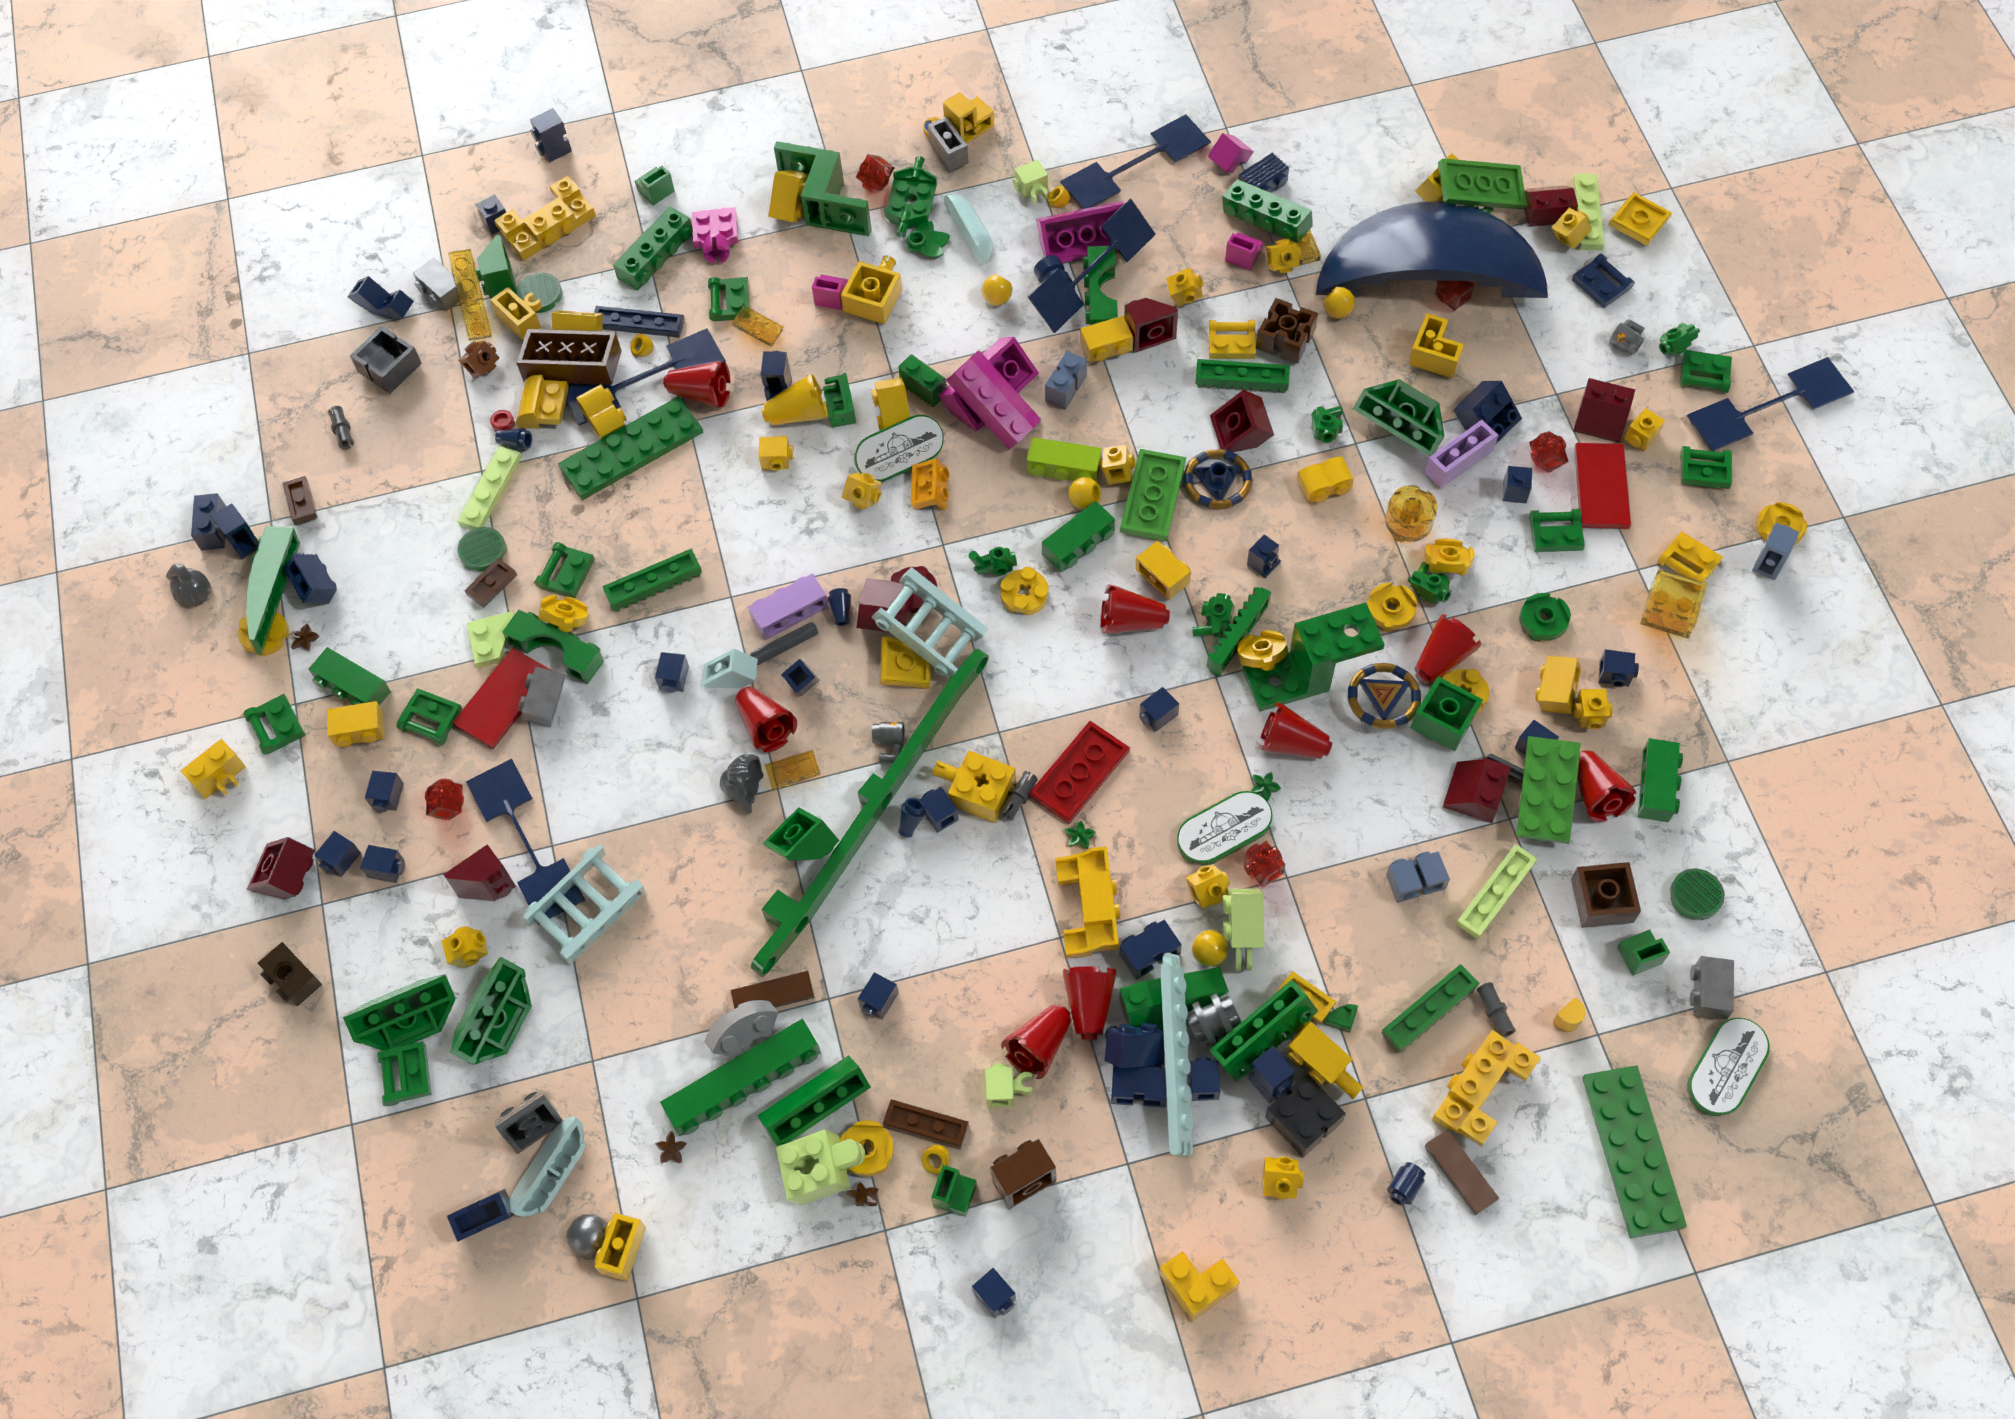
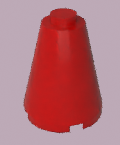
(700, 383)
(1131, 612)
(1445, 649)
(764, 719)
(1293, 735)
(1602, 788)
(1089, 998)
(1037, 1041)

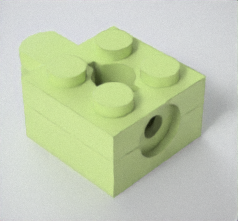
(1244, 923)
(825, 1172)

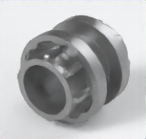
(1213, 1019)

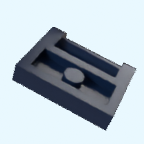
(1598, 285)

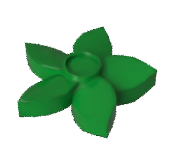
(1265, 785)
(1080, 835)

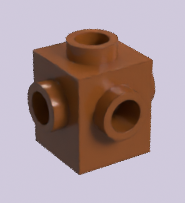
(479, 358)

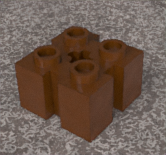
(1286, 330)

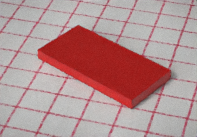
(1602, 485)
(497, 701)
(1079, 772)

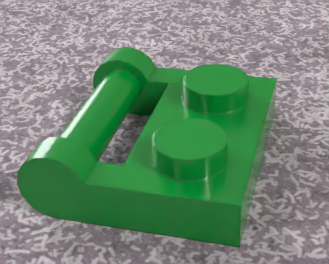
(736, 297)
(1706, 366)
(1706, 472)
(1557, 537)
(571, 573)
(431, 709)
(282, 721)
(412, 1073)

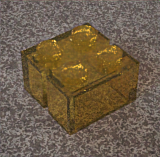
(1672, 602)

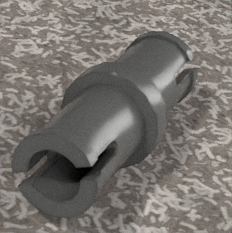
(340, 427)
(1018, 795)
(1496, 1009)

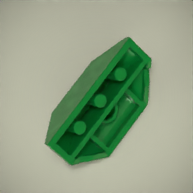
(1404, 413)
(403, 1014)
(493, 1014)

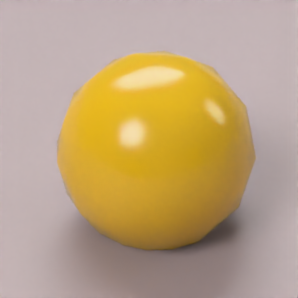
(996, 290)
(1339, 303)
(1084, 492)
(1209, 948)

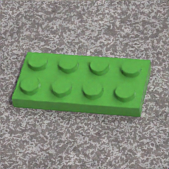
(1482, 184)
(1153, 495)
(1548, 790)

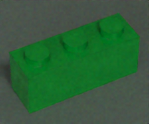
(1078, 536)
(347, 679)
(1659, 780)

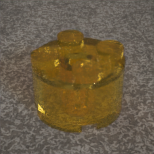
(1411, 514)

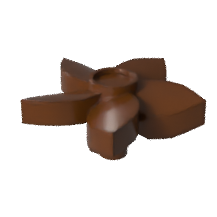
(304, 637)
(670, 1149)
(864, 1195)

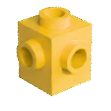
(1276, 253)
(1185, 286)
(1117, 464)
(862, 490)
(1592, 708)
(1208, 886)
(464, 947)
(1281, 1177)

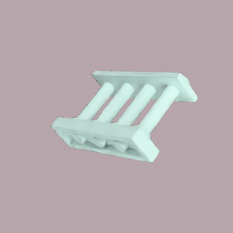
(951, 613)
(590, 928)

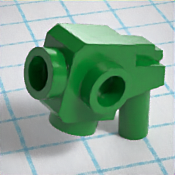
(1678, 339)
(1325, 423)
(997, 562)
(1430, 587)
(1218, 615)

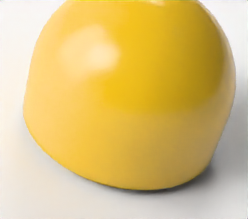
(1061, 200)
(646, 348)
(942, 1152)

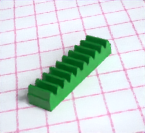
(1242, 375)
(652, 579)
(1241, 627)
(1430, 1008)

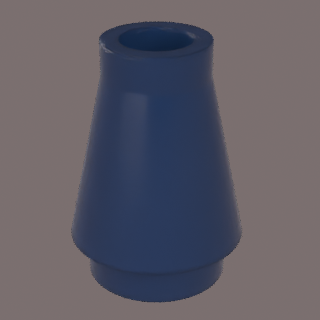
(514, 438)
(840, 604)
(911, 815)

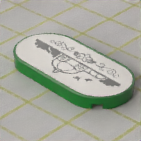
(899, 447)
(1224, 828)
(1728, 1067)

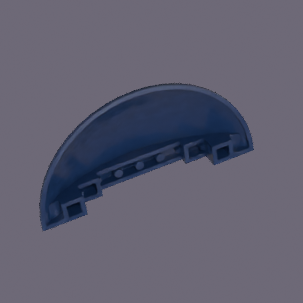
(1434, 244)

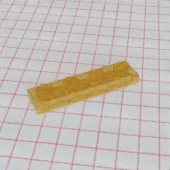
(469, 294)

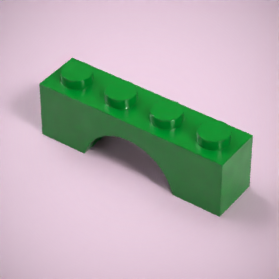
(1100, 306)
(529, 632)

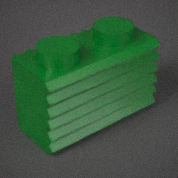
(922, 380)

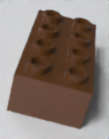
(570, 356)

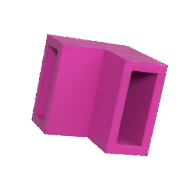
(1230, 152)
(1243, 250)
(828, 291)

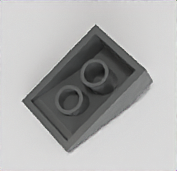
(528, 1121)

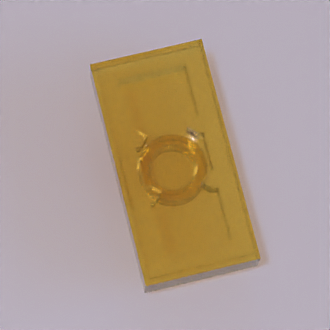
(1309, 249)
(757, 326)
(792, 769)

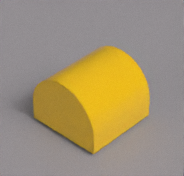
(1570, 1016)

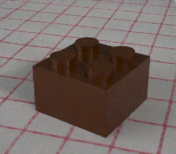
(1605, 894)
(1023, 1173)

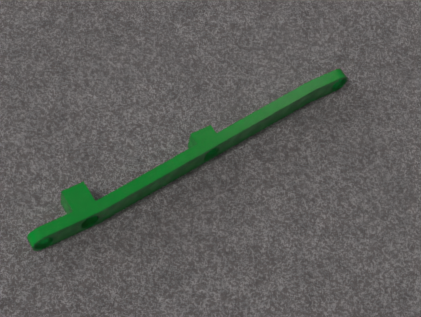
(875, 796)

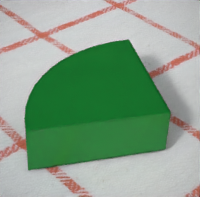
(1342, 1017)

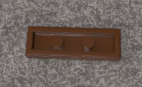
(777, 991)
(925, 1124)
(1461, 1172)

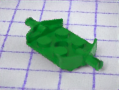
(911, 184)

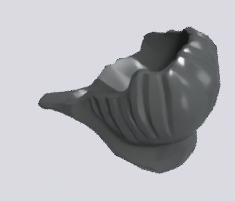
(188, 585)
(742, 780)

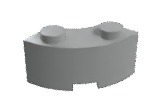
(741, 1026)

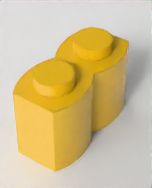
(600, 411)
(1325, 479)

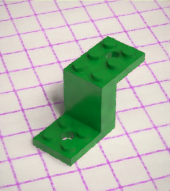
(820, 196)
(1313, 654)

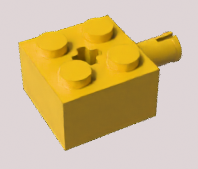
(872, 290)
(978, 784)
(1322, 1059)

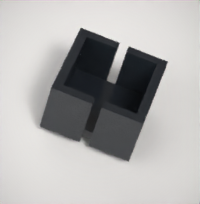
(385, 359)
(1304, 1114)

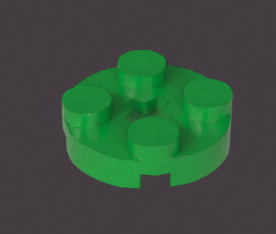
(1541, 629)

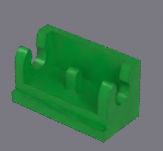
(839, 401)

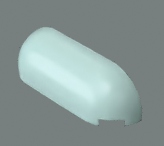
(970, 227)
(549, 1169)

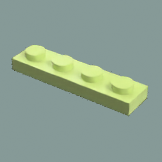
(1588, 201)
(489, 488)
(1496, 891)

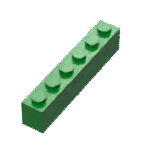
(741, 1077)

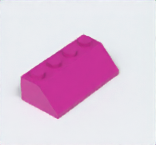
(1073, 232)
(1010, 362)
(993, 400)

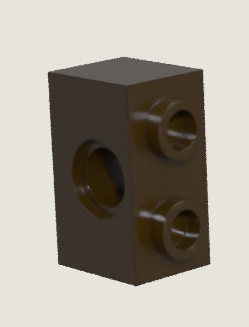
(298, 985)

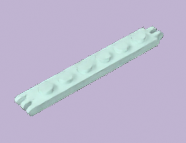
(1176, 1056)

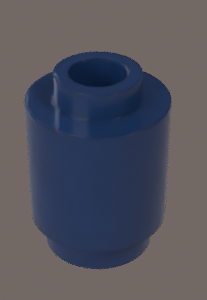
(1406, 1184)

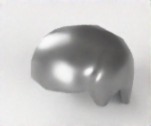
(586, 1235)

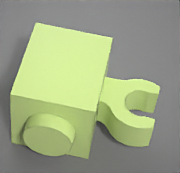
(1031, 180)
(1002, 1087)

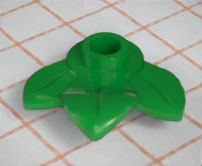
(927, 240)

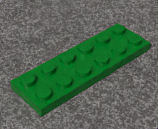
(630, 448)
(1634, 1152)

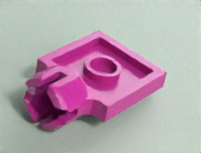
(715, 232)

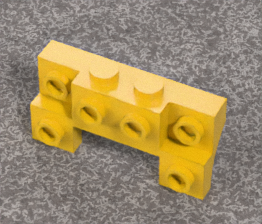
(547, 223)
(1097, 903)
(1469, 1091)

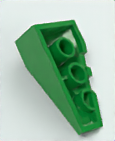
(1144, 999)

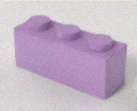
(1461, 454)
(788, 606)

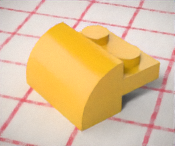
(541, 402)

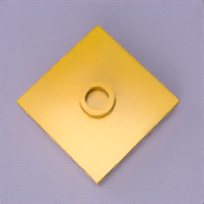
(1640, 218)
(902, 665)

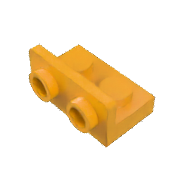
(929, 484)

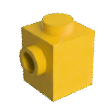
(1571, 228)
(1644, 429)
(775, 452)

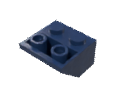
(1492, 405)

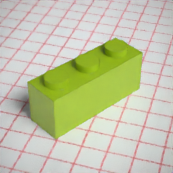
(1063, 459)

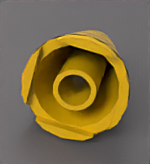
(796, 403)

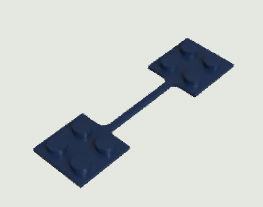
(1095, 185)
(1057, 297)
(686, 352)
(1723, 424)
(501, 792)

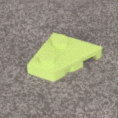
(488, 639)

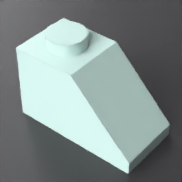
(730, 670)

